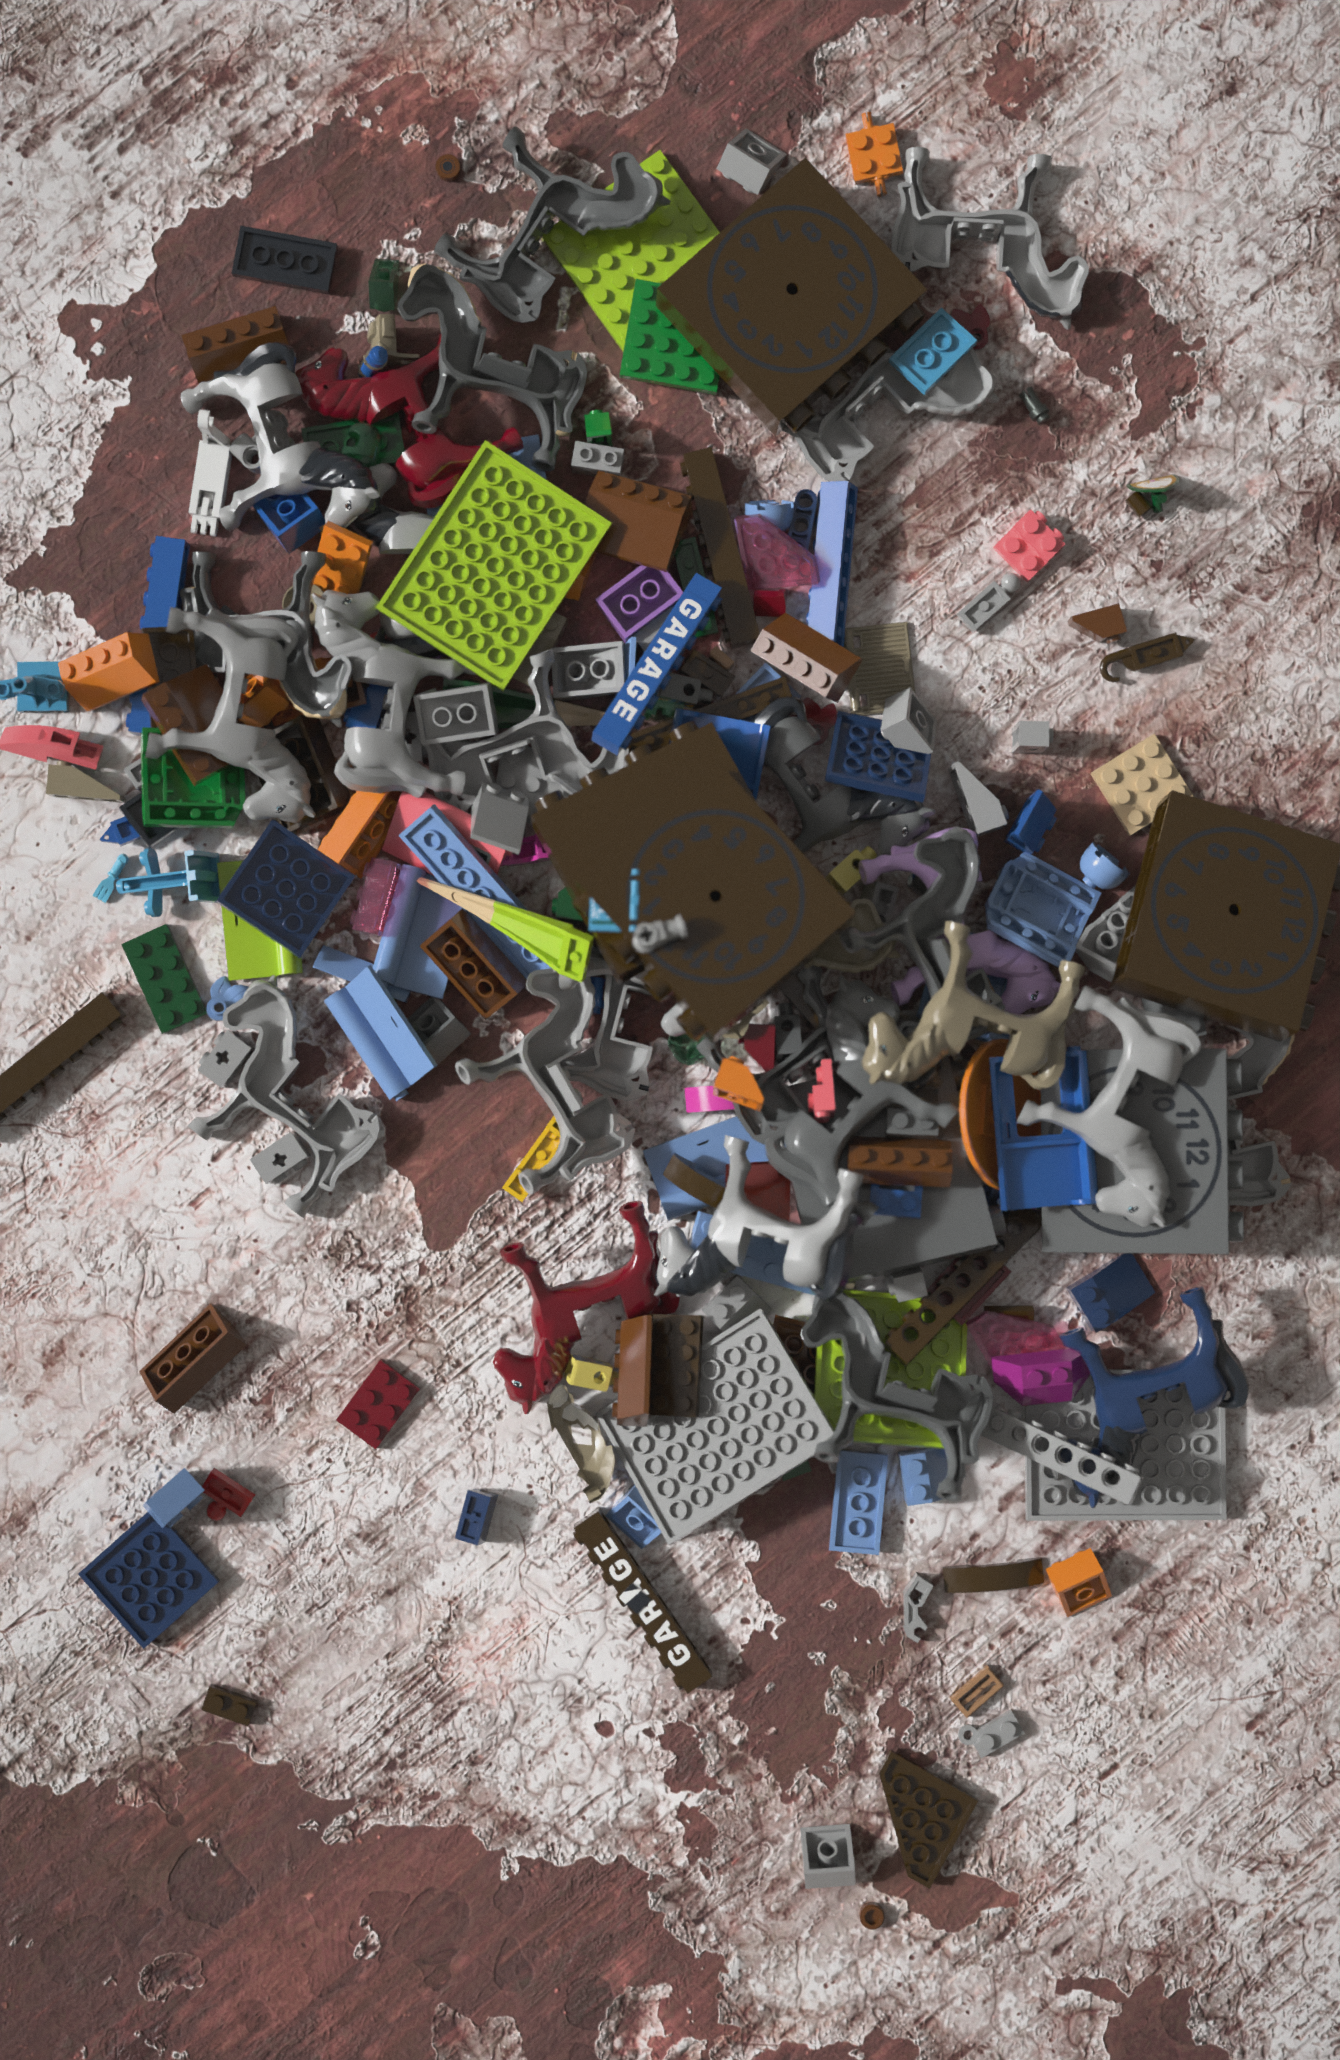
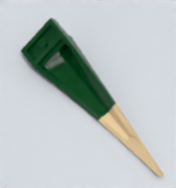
(516, 706)

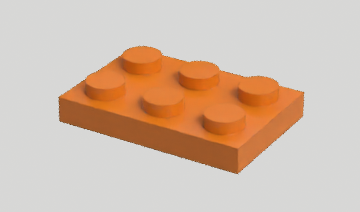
(345, 559)

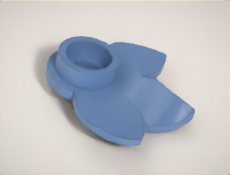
(225, 995)

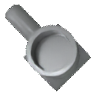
(244, 449)

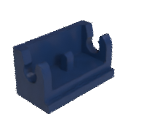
(476, 1516)

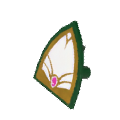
(1156, 487)

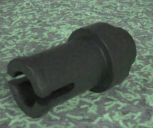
(1037, 410)

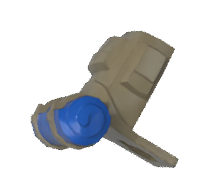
(383, 347)

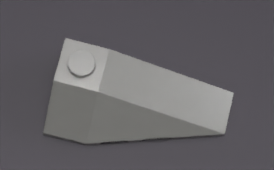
(1102, 938)

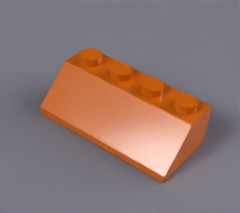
(110, 670)
(360, 830)

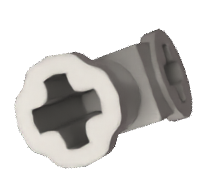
(658, 934)

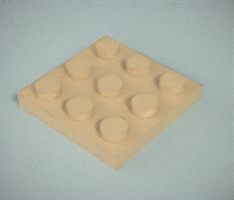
(1138, 782)

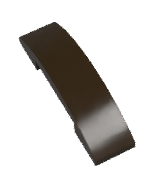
(693, 1181)
(993, 1576)

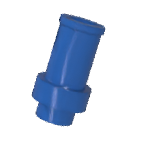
(599, 988)

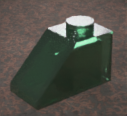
(384, 284)

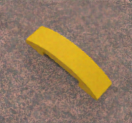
(536, 1158)

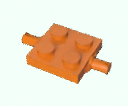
(874, 154)

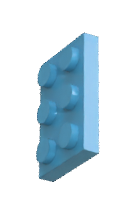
(932, 351)

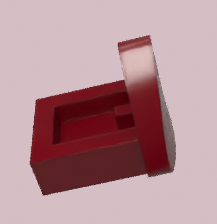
(770, 602)

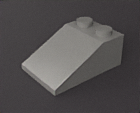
(588, 670)
(456, 714)
(978, 804)
(499, 817)

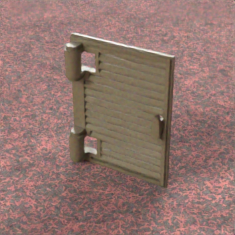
(882, 667)

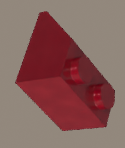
(760, 1044)

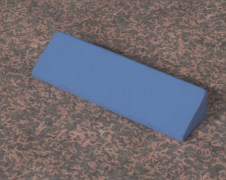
(349, 967)

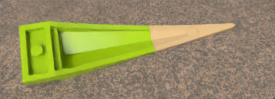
(548, 939)

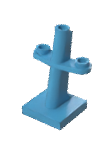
(36, 687)
(199, 877)

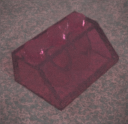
(375, 896)

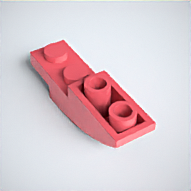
(47, 741)

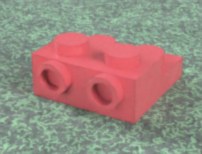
(1030, 545)
(821, 1100)

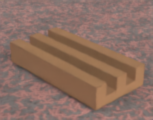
(972, 1682)

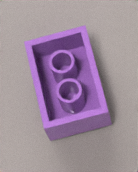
(638, 600)

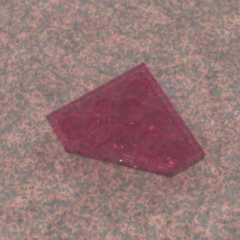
(772, 556)
(1009, 1335)

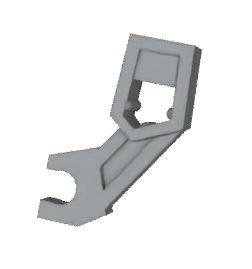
(911, 1617)

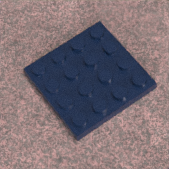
(870, 762)
(285, 888)
(148, 1578)

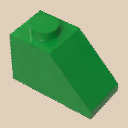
(598, 428)

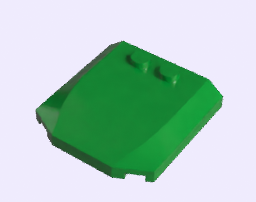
(173, 800)

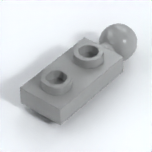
(988, 602)

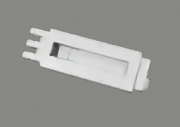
(210, 476)

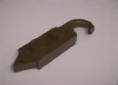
(1146, 654)

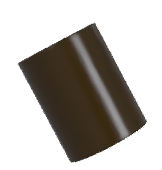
(1138, 503)

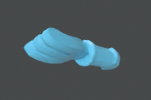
(107, 886)

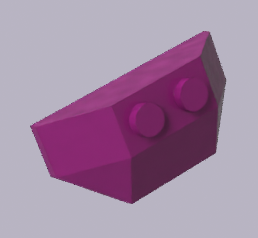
(1041, 1375)

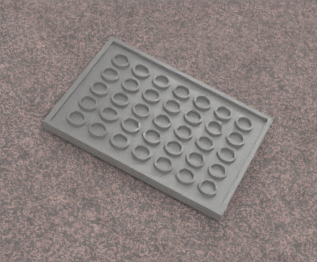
(749, 1431)
(1177, 1457)

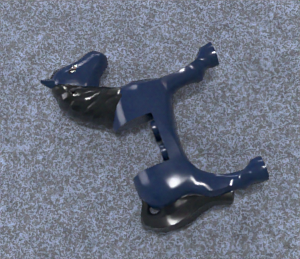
(1206, 1373)

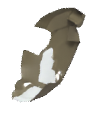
(593, 1460)

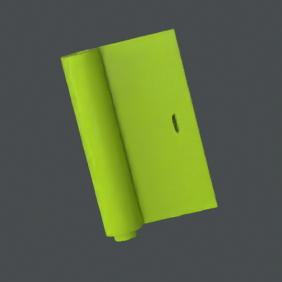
(247, 949)

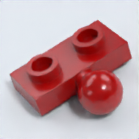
(226, 1494)

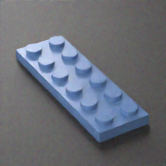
(762, 1260)

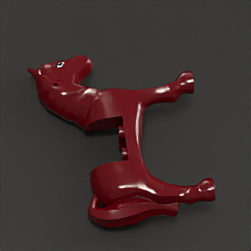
(435, 459)
(552, 1314)

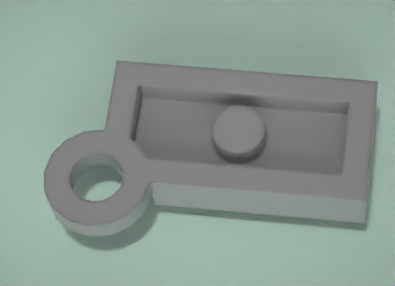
(992, 1734)

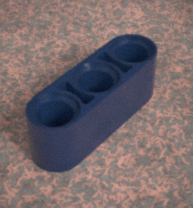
(803, 515)

